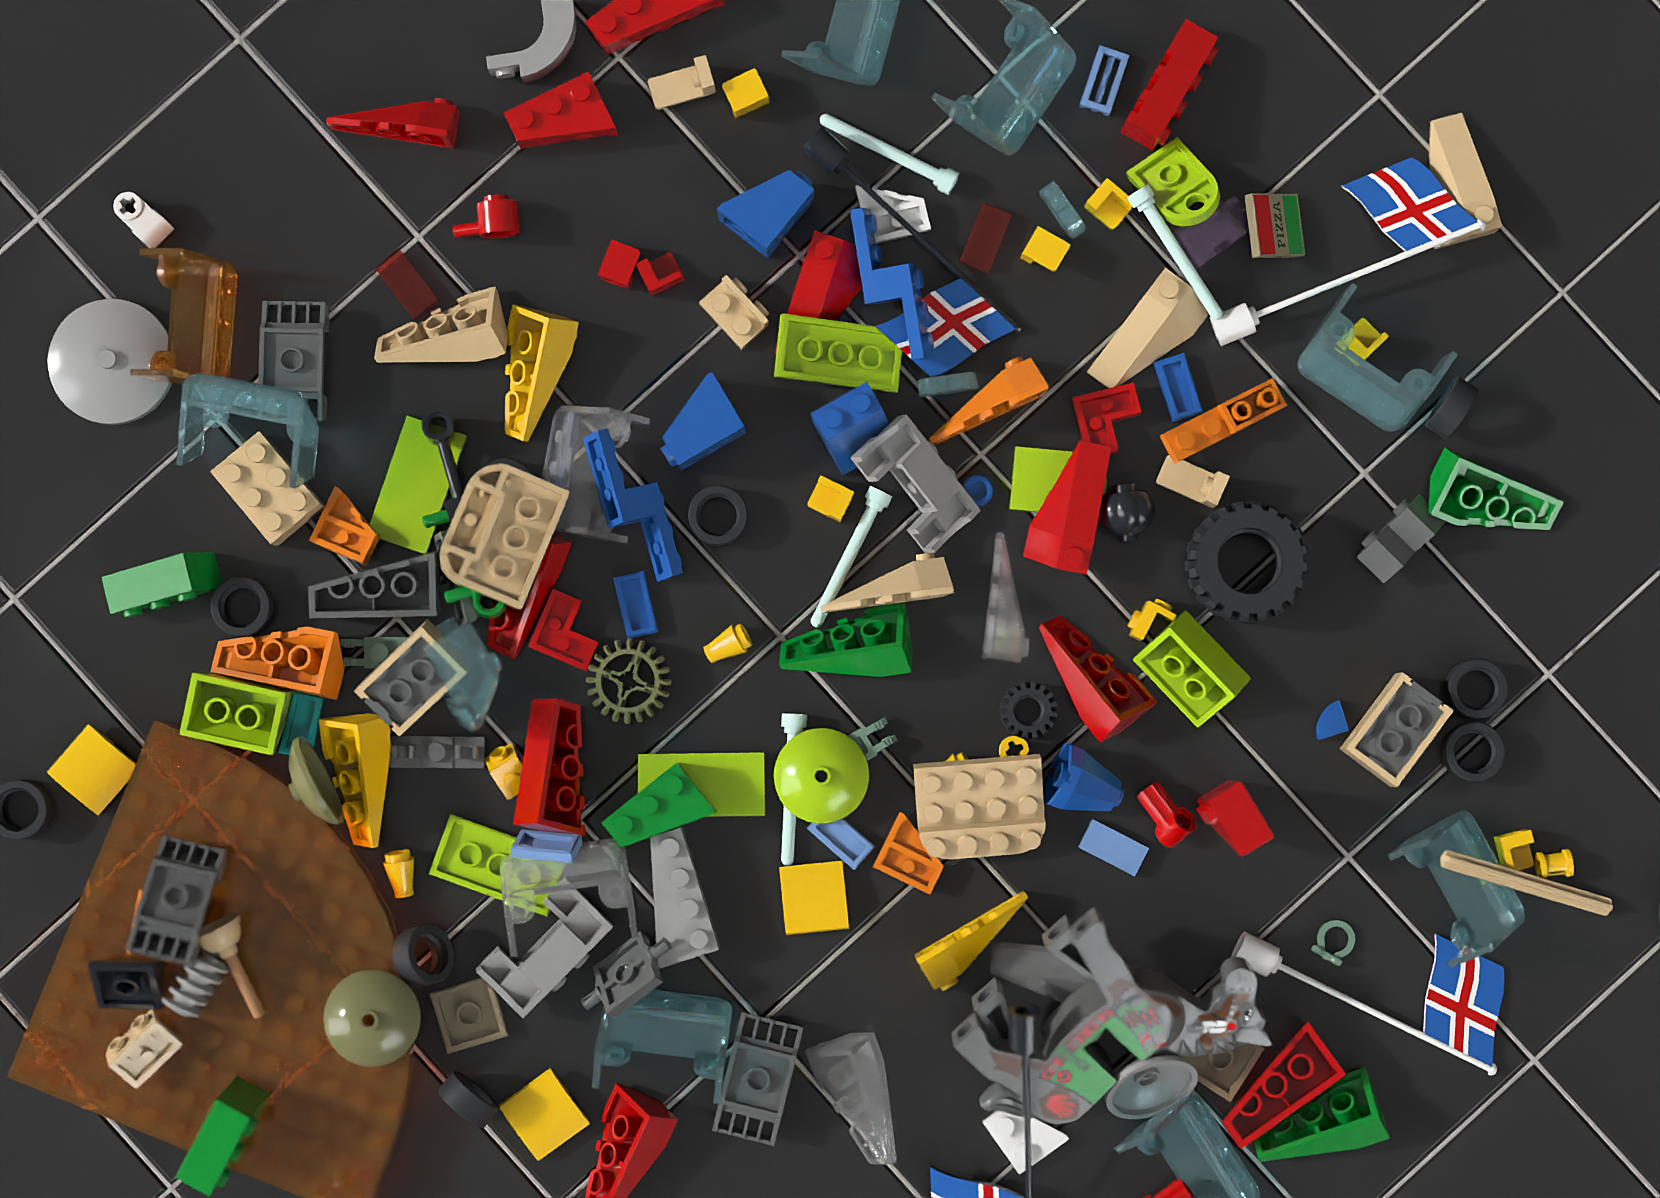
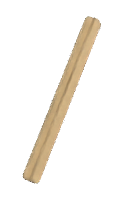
(1526, 882)

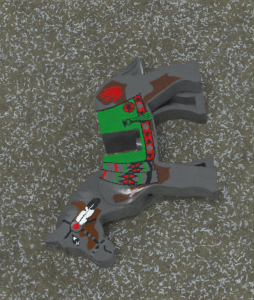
(1129, 1000)

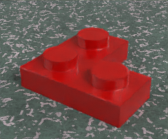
(1101, 408)
(554, 632)

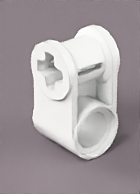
(145, 222)

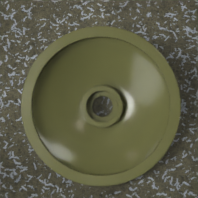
(313, 782)
(394, 1011)

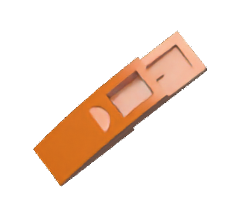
(1223, 421)

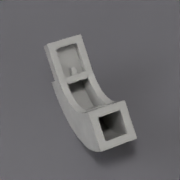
(547, 51)

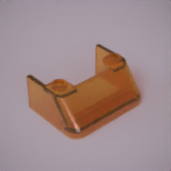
(199, 315)

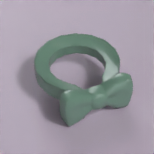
(1320, 948)

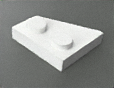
(909, 207)
(1010, 1136)

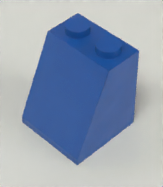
(768, 210)
(849, 424)
(702, 425)

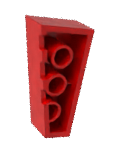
(632, 20)
(1169, 85)
(552, 770)
(1287, 1083)

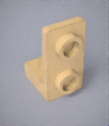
(682, 84)
(1192, 481)

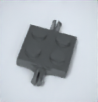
(627, 975)

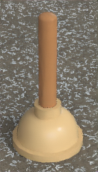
(222, 938)

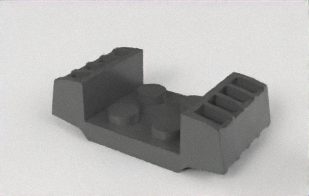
(295, 350)
(176, 900)
(757, 1078)

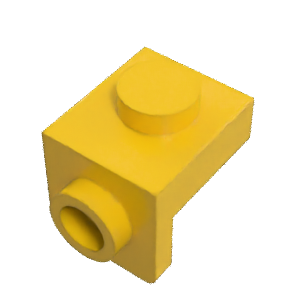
(1142, 620)
(505, 769)

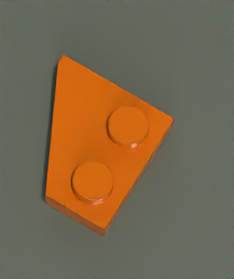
(344, 529)
(907, 858)

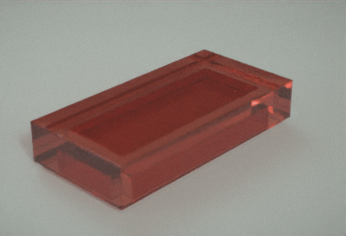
(985, 238)
(407, 285)

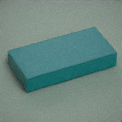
(302, 719)

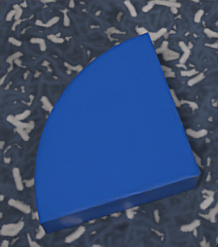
(1331, 721)

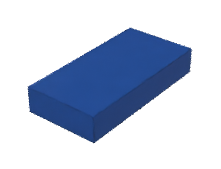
(1178, 387)
(635, 604)

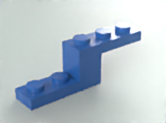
(892, 283)
(632, 505)

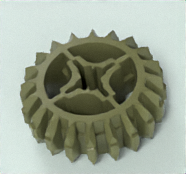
(603, 672)

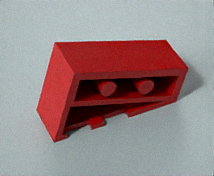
(562, 115)
(1234, 817)

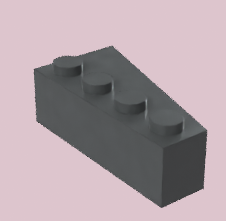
(389, 590)

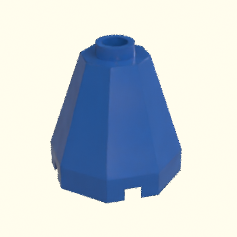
(1081, 783)

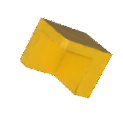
(745, 93)
(1109, 204)
(1045, 249)
(1366, 339)
(830, 498)
(1514, 849)

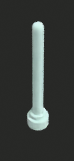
(943, 178)
(1144, 201)
(875, 502)
(793, 726)

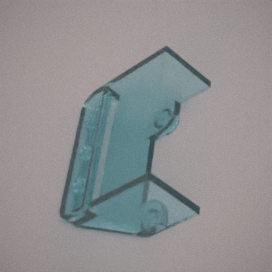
(854, 42)
(1021, 86)
(1359, 383)
(211, 399)
(466, 672)
(1483, 909)
(668, 1026)
(1194, 1150)

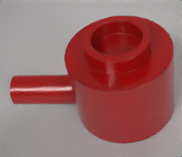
(496, 219)

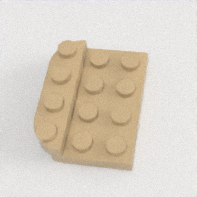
(501, 532)
(980, 806)

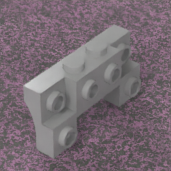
(923, 477)
(551, 957)

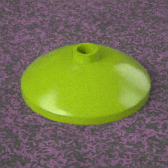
(817, 751)

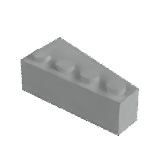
(679, 900)

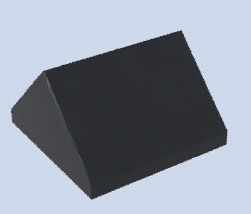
(128, 982)

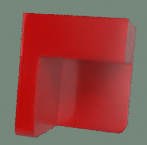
(619, 264)
(660, 273)

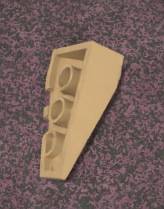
(1461, 174)
(1158, 324)
(460, 334)
(912, 582)

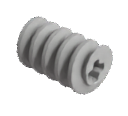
(197, 984)

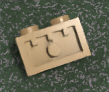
(735, 312)
(142, 1049)

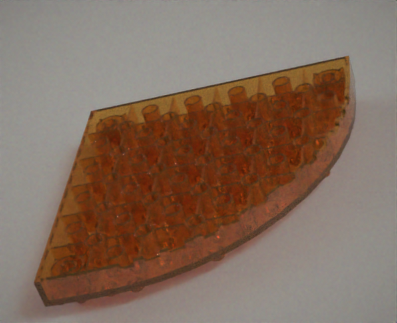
(304, 928)

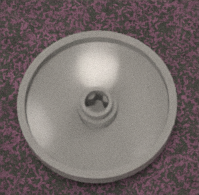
(94, 359)

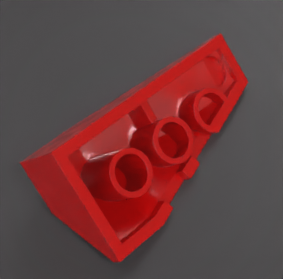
(416, 122)
(827, 279)
(1068, 518)
(512, 628)
(1100, 691)
(631, 1142)

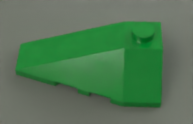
(1479, 495)
(864, 646)
(1333, 1121)

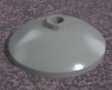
(1151, 1086)

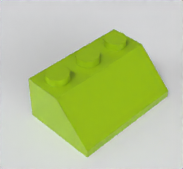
(1192, 669)
(235, 712)

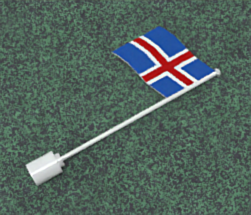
(1405, 205)
(1459, 1000)

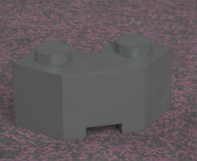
(1400, 538)

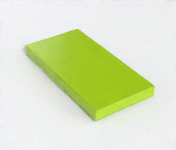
(836, 354)
(413, 487)
(728, 780)
(473, 857)

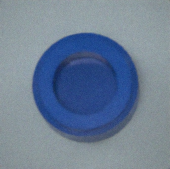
(979, 489)

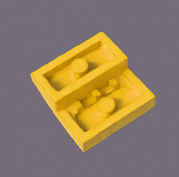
(92, 769)
(814, 897)
(544, 1114)

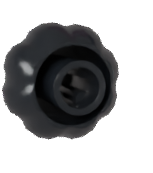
(1126, 511)

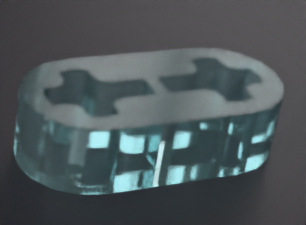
(1062, 210)
(947, 384)

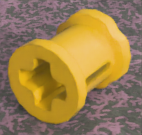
(1016, 741)
(1554, 864)

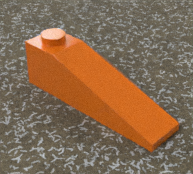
(1010, 389)
(295, 660)

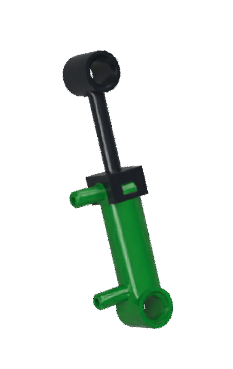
(443, 443)

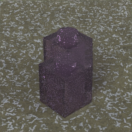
(1214, 235)

